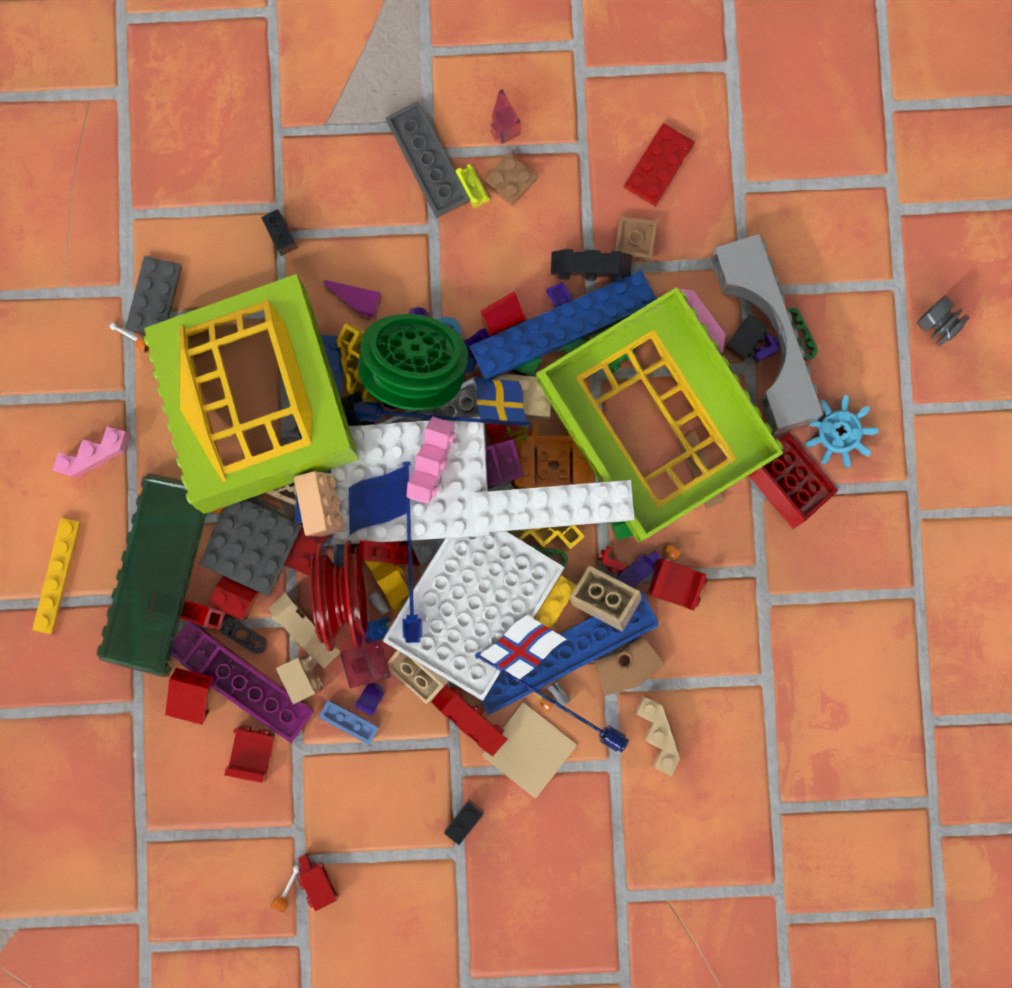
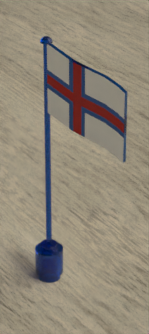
(522, 650)

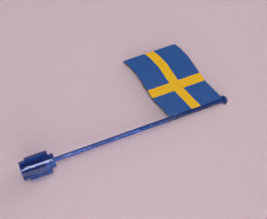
(496, 403)

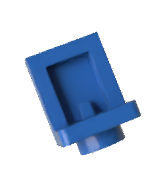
(377, 630)

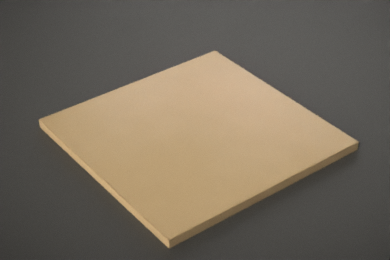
(532, 750)

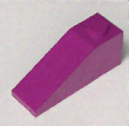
(360, 300)

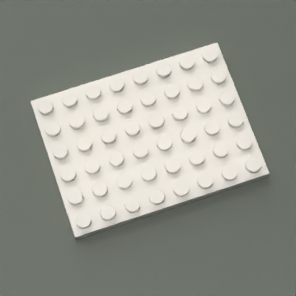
(384, 449)
(469, 601)

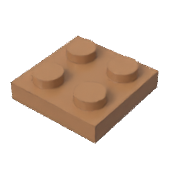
(510, 179)
(636, 237)

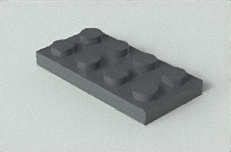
(153, 293)

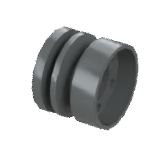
(943, 320)

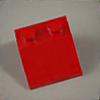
(233, 598)

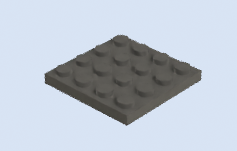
(251, 546)

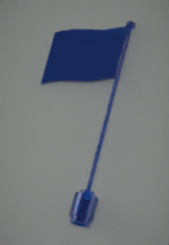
(378, 502)

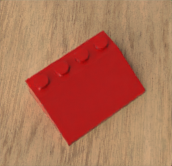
(794, 483)

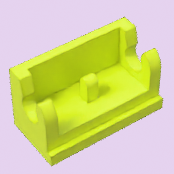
(472, 186)

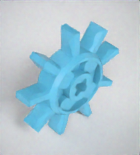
(852, 432)

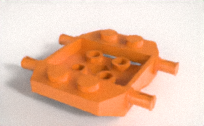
(551, 450)

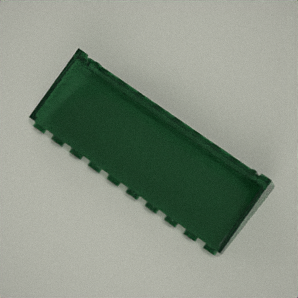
(153, 578)

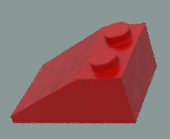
(502, 314)

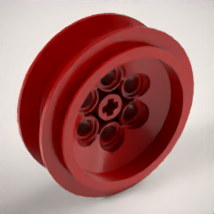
(338, 596)

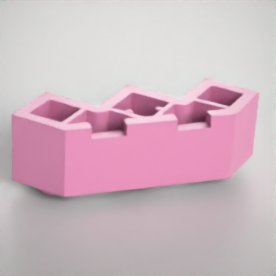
(704, 316)
(92, 454)
(431, 460)

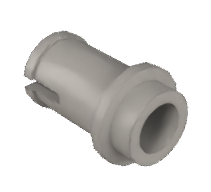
(379, 602)
(559, 694)

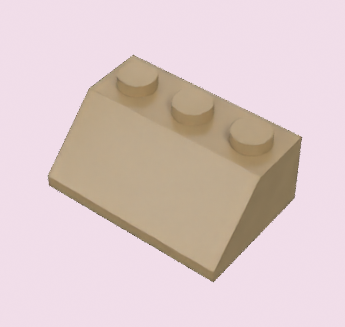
(416, 676)

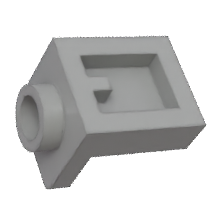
(290, 429)

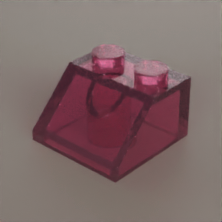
(504, 120)
(365, 664)

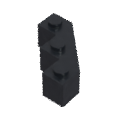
(591, 264)

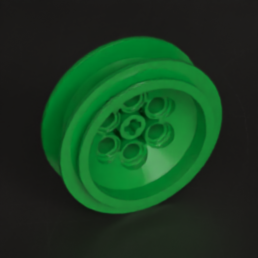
(412, 361)

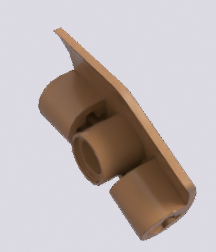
(641, 665)

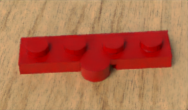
(385, 552)

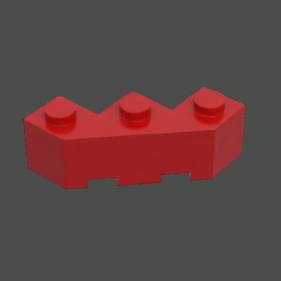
(469, 720)

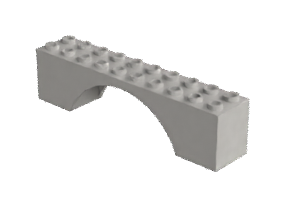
(747, 273)

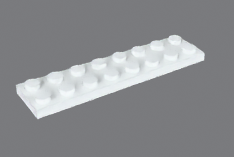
(552, 506)

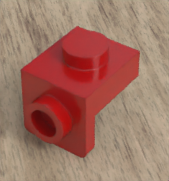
(613, 566)

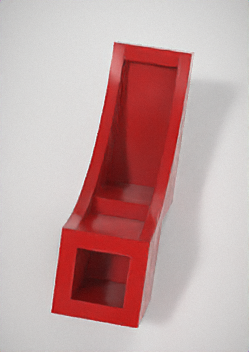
(202, 614)

